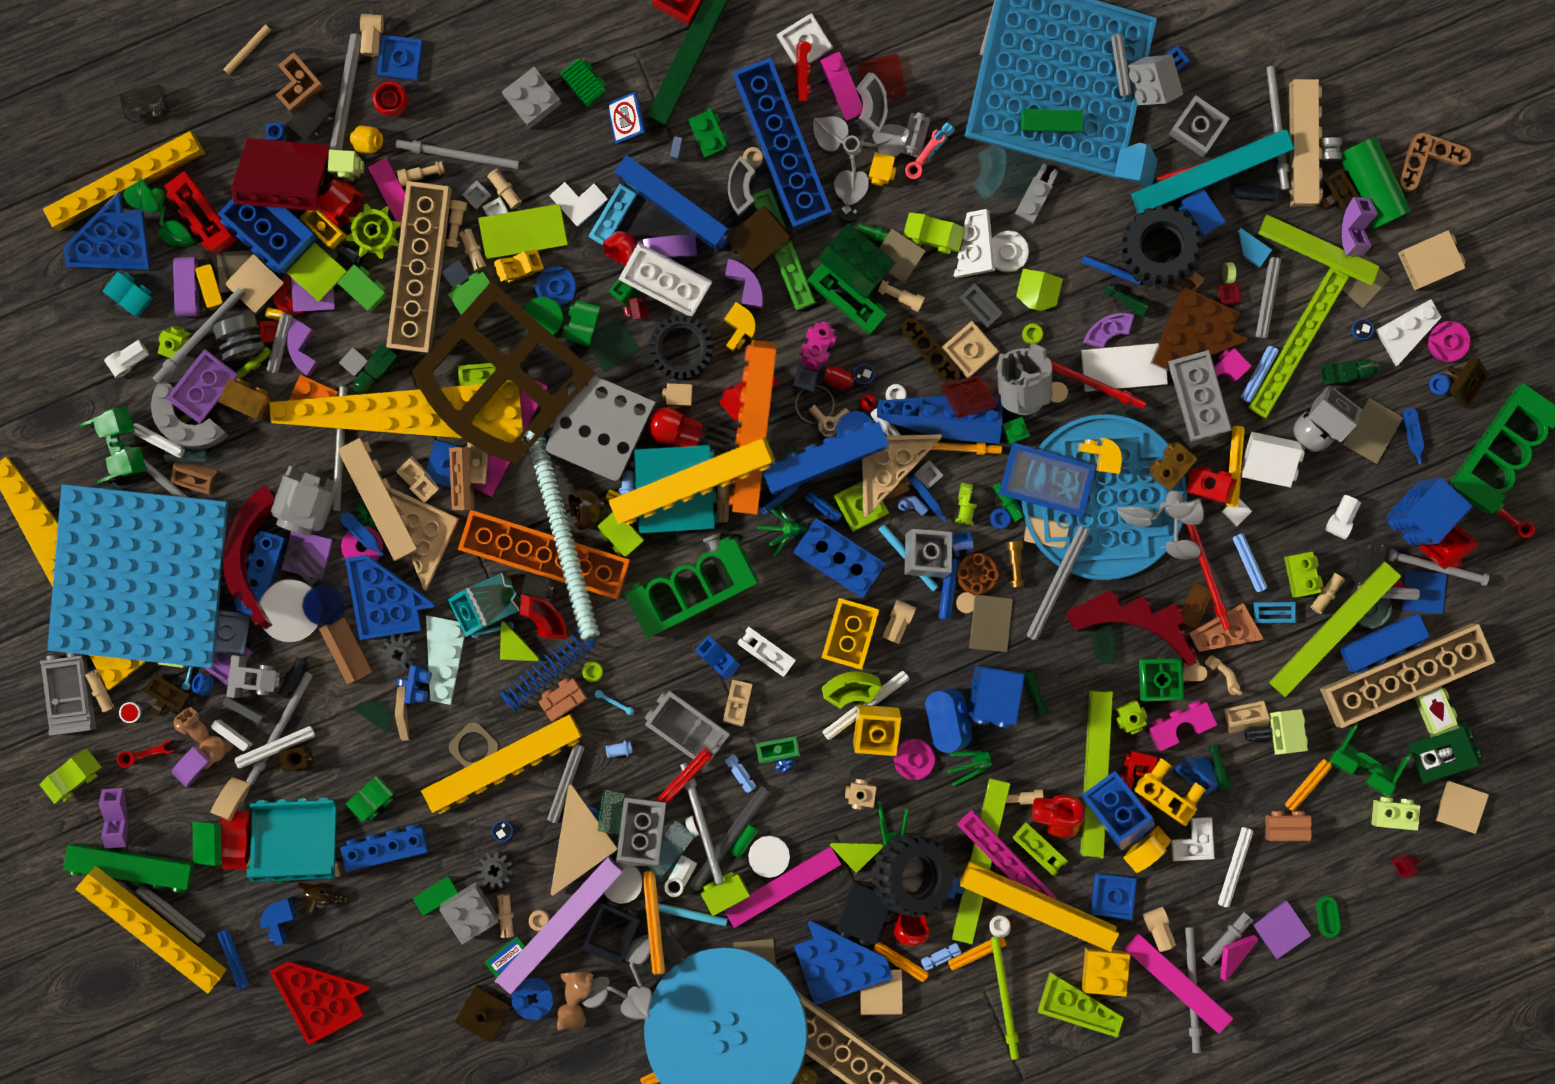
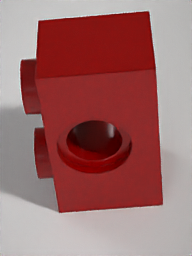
(1221, 492)

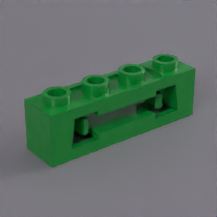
(873, 320)

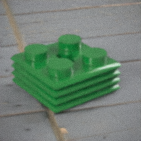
(1170, 689)

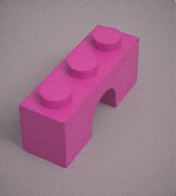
(1231, 365)
(1164, 731)

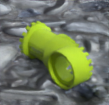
(966, 509)

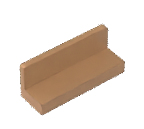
(461, 489)
(346, 650)

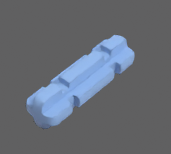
(740, 773)
(941, 956)

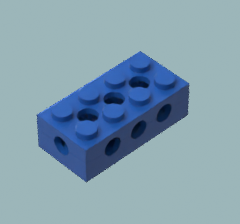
(853, 554)

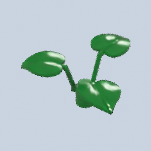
(143, 198)

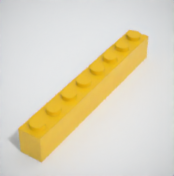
(148, 167)
(692, 480)
(497, 765)
(151, 929)

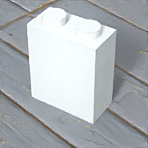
(1272, 459)

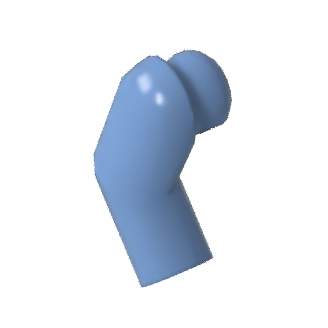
(912, 502)

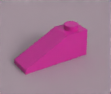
(841, 85)

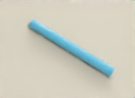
(901, 550)
(692, 914)

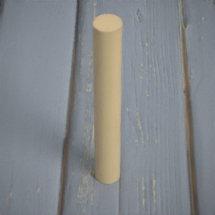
(247, 49)

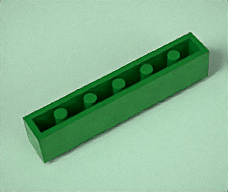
(130, 867)

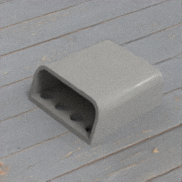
(600, 429)

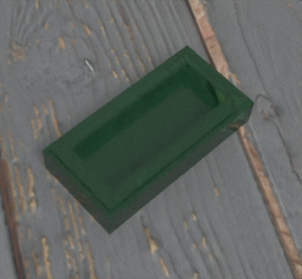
(611, 812)

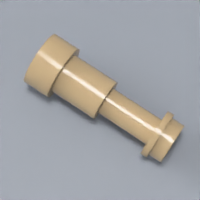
(418, 174)
(457, 210)
(905, 297)
(1024, 797)

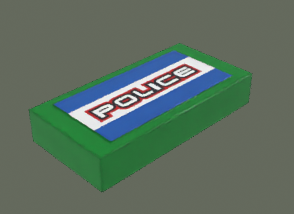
(504, 956)

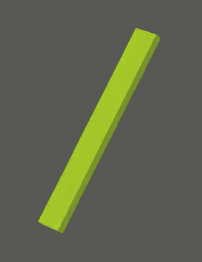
(1298, 342)
(1335, 629)
(970, 901)

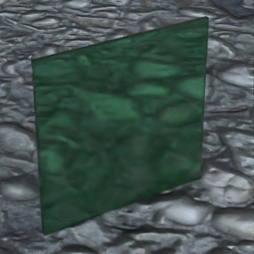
(612, 344)

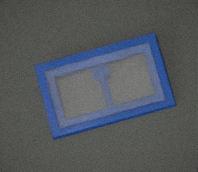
(1047, 479)

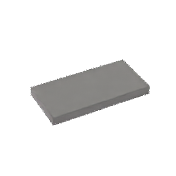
(1199, 395)

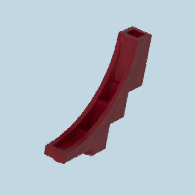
(1164, 623)

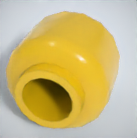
(366, 139)

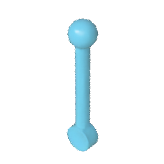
(476, 634)
(186, 685)
(599, 694)

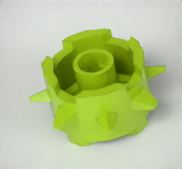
(363, 237)

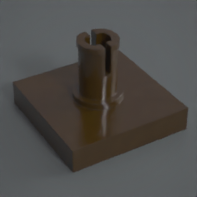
(1467, 381)
(483, 1013)

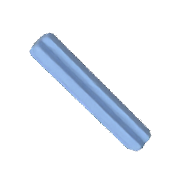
(1259, 374)
(1250, 562)

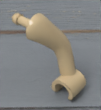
(1232, 684)

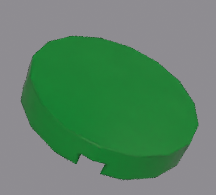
(546, 312)

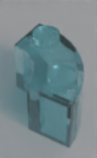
(991, 172)
(673, 843)

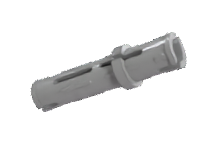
(1229, 937)

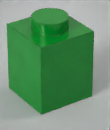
(1015, 430)

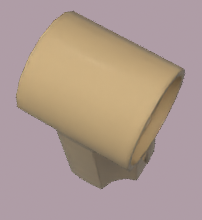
(371, 29)
(900, 617)
(1158, 924)

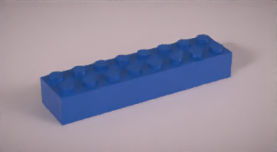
(781, 143)

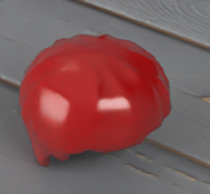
(390, 99)
(619, 247)
(911, 930)

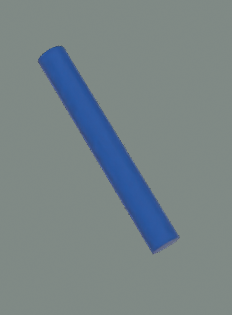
(1108, 269)

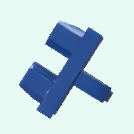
(413, 684)

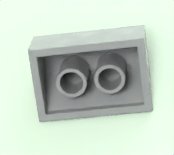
(640, 832)

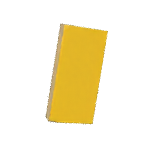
(209, 287)

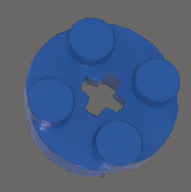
(544, 995)

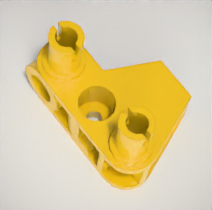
(1161, 796)

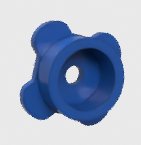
(271, 128)
(785, 765)

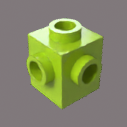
(172, 340)
(1126, 711)

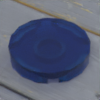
(323, 605)

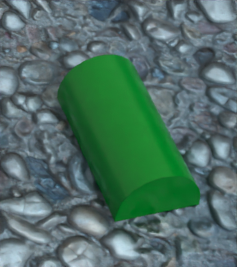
(1375, 180)

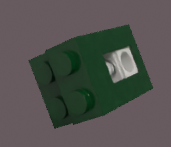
(1462, 745)

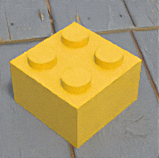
(877, 730)
(1105, 972)

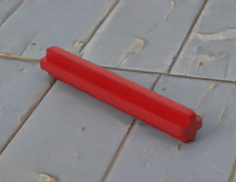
(685, 776)

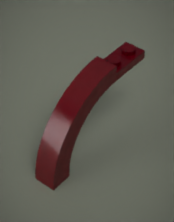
(236, 548)

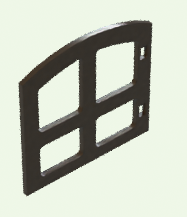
(506, 368)

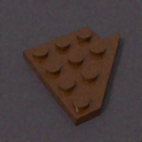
(1195, 327)

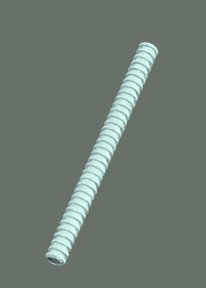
(563, 538)

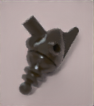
(320, 896)

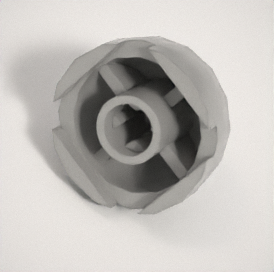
(1311, 436)

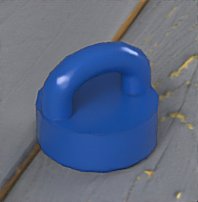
(202, 684)

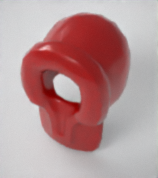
(674, 428)
(1062, 814)

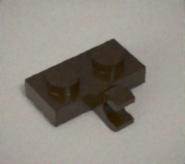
(1340, 189)
(165, 694)

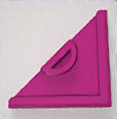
(1234, 954)

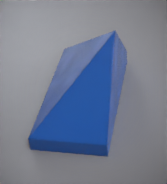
(1198, 771)

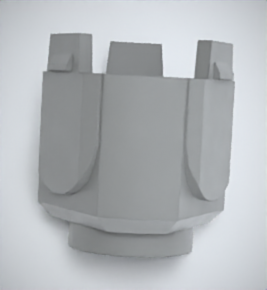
(1023, 391)
(302, 503)

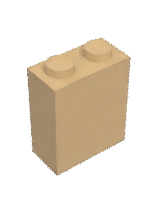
(1432, 260)

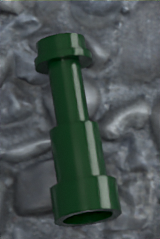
(1129, 300)
(1033, 690)
(1220, 770)

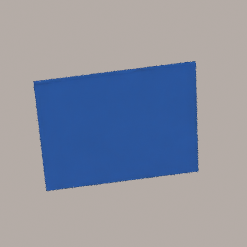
(1431, 591)

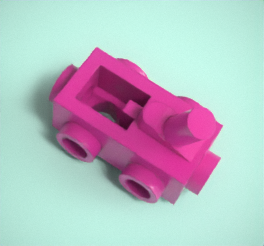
(815, 351)

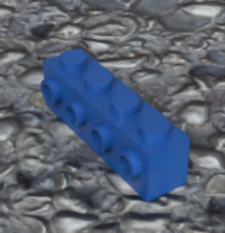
(263, 564)
(1384, 642)
(384, 848)

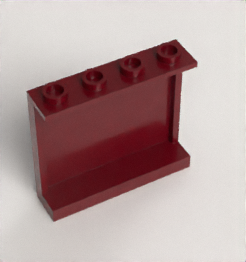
(280, 174)

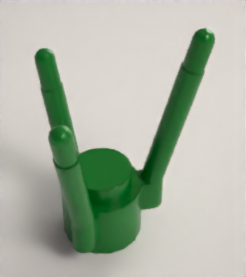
(980, 761)
(888, 836)

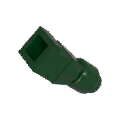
(376, 368)
(1348, 371)

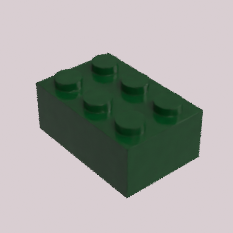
(856, 260)

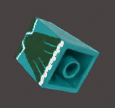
(485, 603)

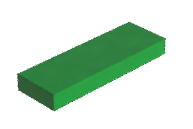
(1051, 120)

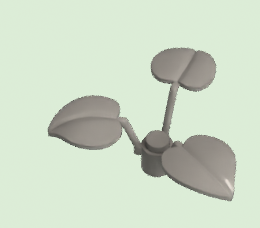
(833, 130)
(1189, 513)
(638, 998)

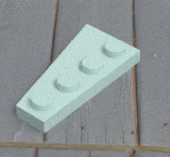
(445, 648)

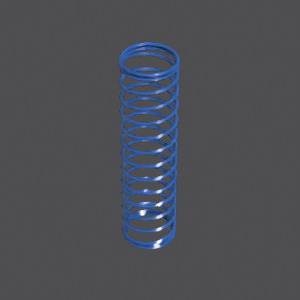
(510, 701)

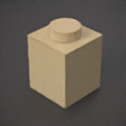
(678, 395)

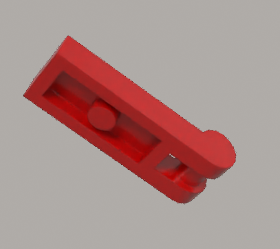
(803, 69)

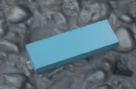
(613, 214)

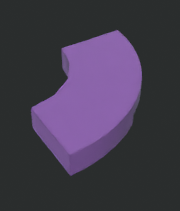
(1107, 328)

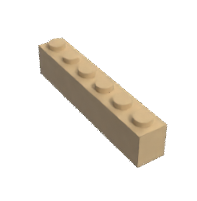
(1305, 136)
(378, 499)

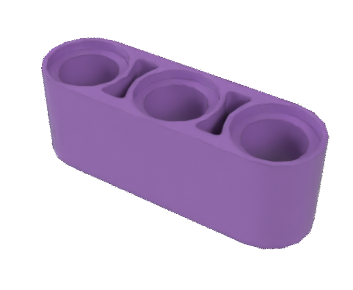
(186, 287)

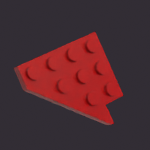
(318, 998)

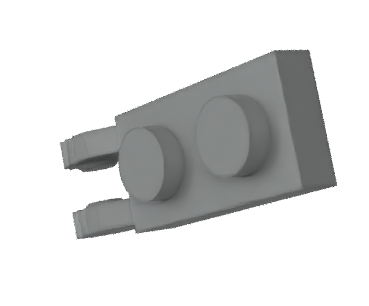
(1035, 195)

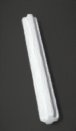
(850, 716)

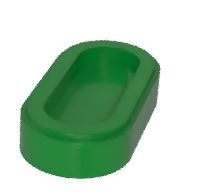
(1328, 916)

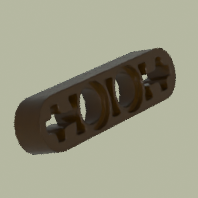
(929, 352)

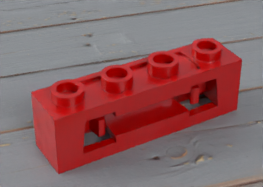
(179, 188)
(1140, 760)

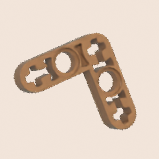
(1429, 151)

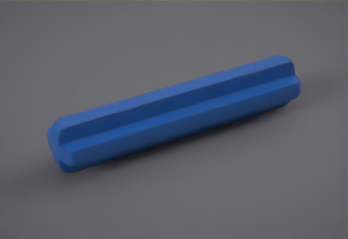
(948, 593)
(233, 959)

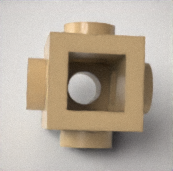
(867, 798)

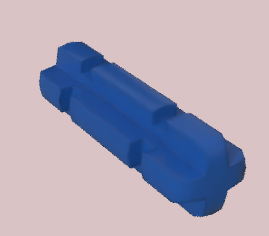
(823, 506)

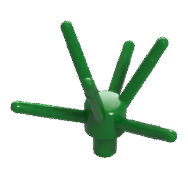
(789, 529)

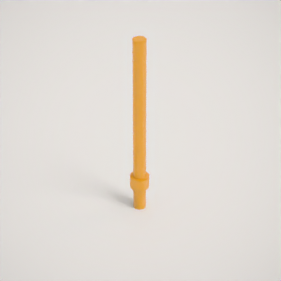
(980, 448)

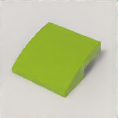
(316, 271)

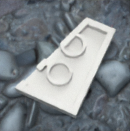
(977, 247)
(1407, 330)

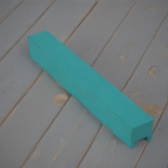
(1212, 171)

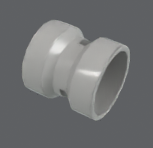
(1332, 152)

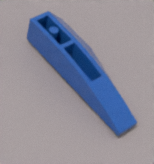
(935, 416)

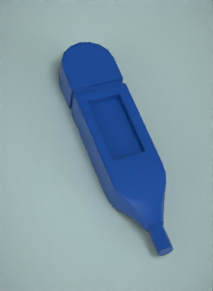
(1413, 432)
(926, 497)
(774, 500)
(360, 532)

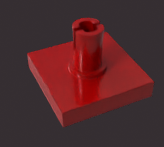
(1450, 548)

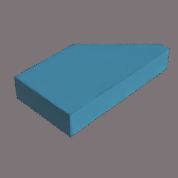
(1252, 248)

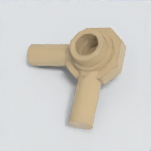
(826, 423)

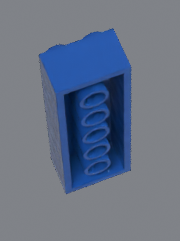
(826, 457)

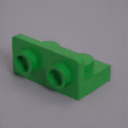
(708, 133)

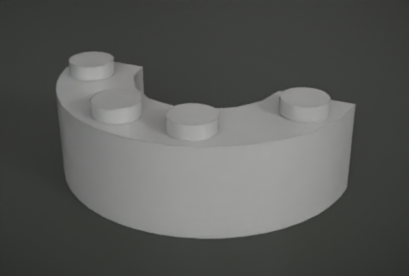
(188, 436)

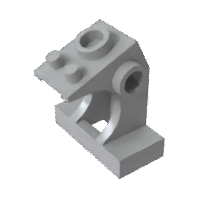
(266, 678)

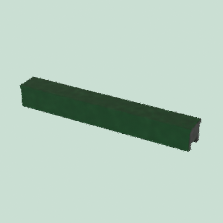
(686, 60)

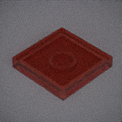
(888, 72)
(968, 396)

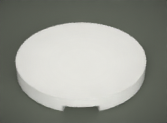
(284, 609)

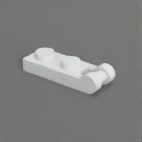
(766, 652)

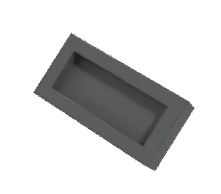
(980, 305)
(244, 710)

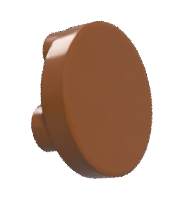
(977, 574)

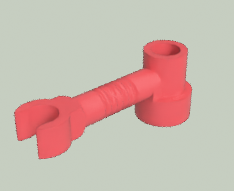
(923, 157)

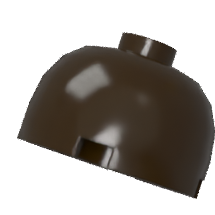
(585, 507)

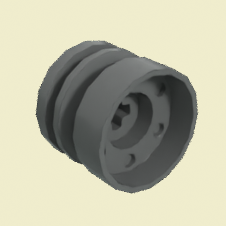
(239, 342)

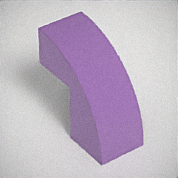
(1356, 219)
(673, 246)
(752, 291)
(297, 340)
(190, 766)
(115, 817)

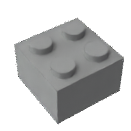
(1155, 80)
(531, 97)
(1199, 126)
(1334, 413)
(928, 553)
(468, 913)

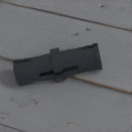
(292, 677)

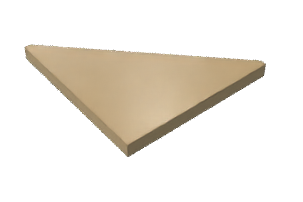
(887, 468)
(432, 530)
(579, 842)

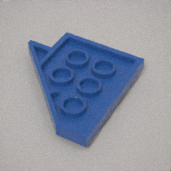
(110, 240)
(382, 599)
(838, 965)

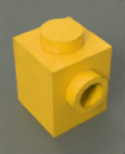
(882, 169)

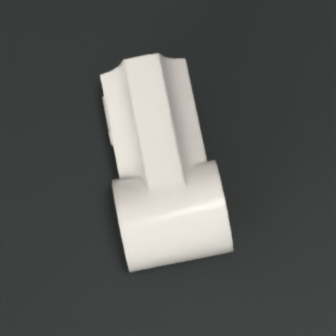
(122, 361)
(1341, 522)
(680, 874)

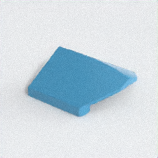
(1136, 164)

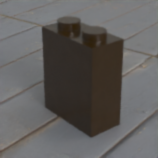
(759, 238)

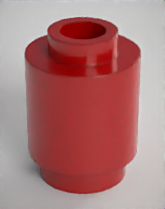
(838, 378)

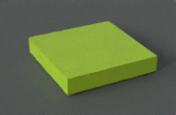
(851, 504)

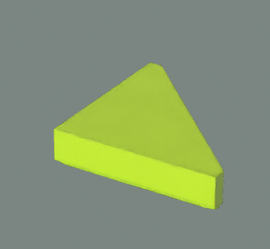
(513, 646)
(856, 854)

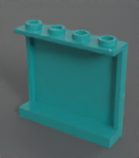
(659, 463)
(293, 840)

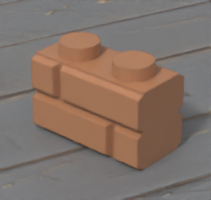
(563, 699)
(1288, 826)

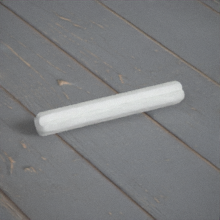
(274, 747)
(1235, 867)

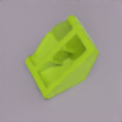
(1038, 289)

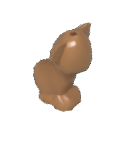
(213, 746)
(577, 988)

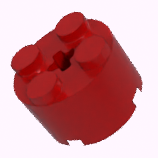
(340, 202)

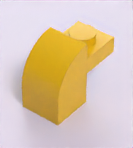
(519, 266)
(744, 323)
(1108, 454)
(1148, 850)

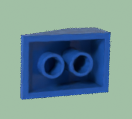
(1118, 810)

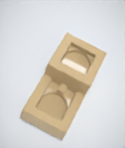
(419, 480)
(737, 703)
(230, 797)

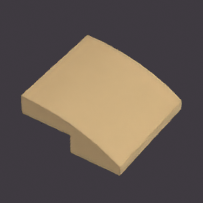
(256, 281)
(883, 997)

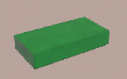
(435, 895)

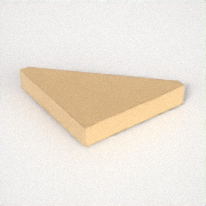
(401, 714)

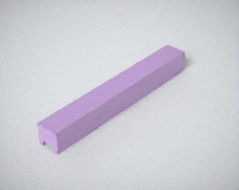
(559, 925)

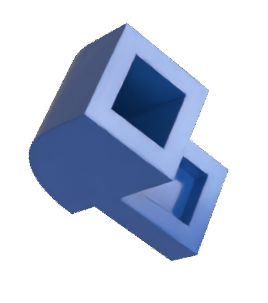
(717, 657)
(274, 917)

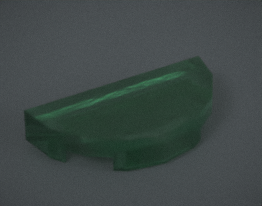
(1103, 644)
(375, 713)

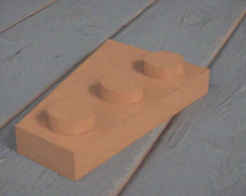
(1213, 636)

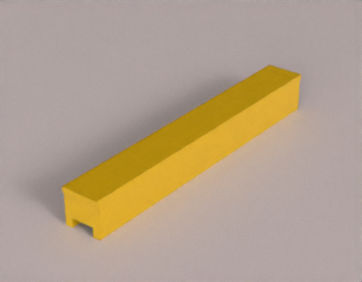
(1039, 906)

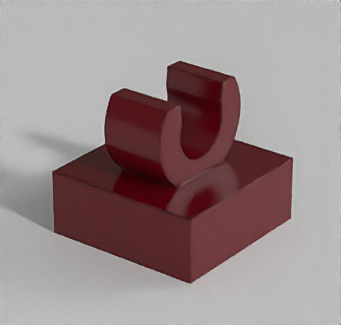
(636, 309)
(1405, 865)

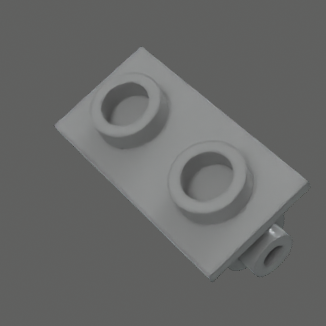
(917, 128)

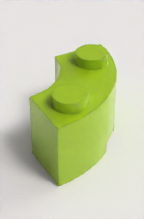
(934, 232)
(851, 687)
(70, 776)

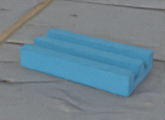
(1292, 612)

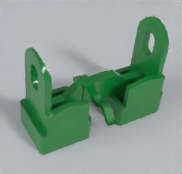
(122, 461)
(1381, 777)

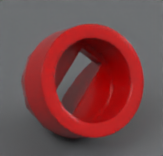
(864, 404)

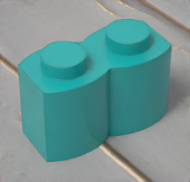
(128, 294)

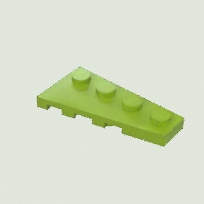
(1074, 1006)

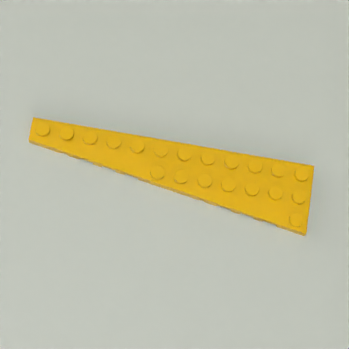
(404, 412)
(41, 532)

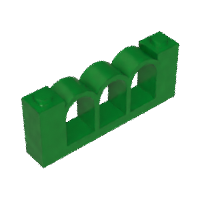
(1474, 489)
(647, 611)

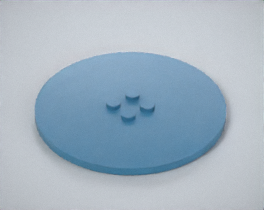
(1112, 545)
(726, 1022)

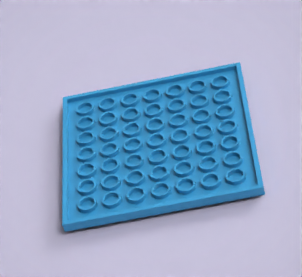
(1058, 60)
(137, 576)

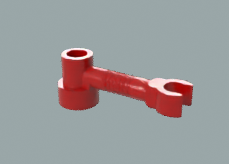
(1530, 529)
(141, 754)

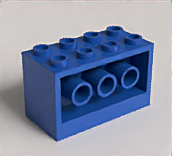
(267, 245)
(1427, 512)
(995, 696)

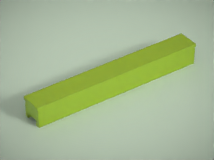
(1096, 767)

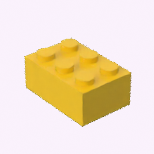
(850, 633)

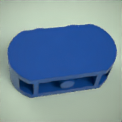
(948, 720)

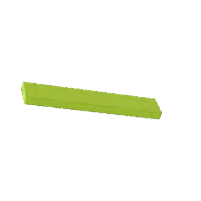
(1318, 249)

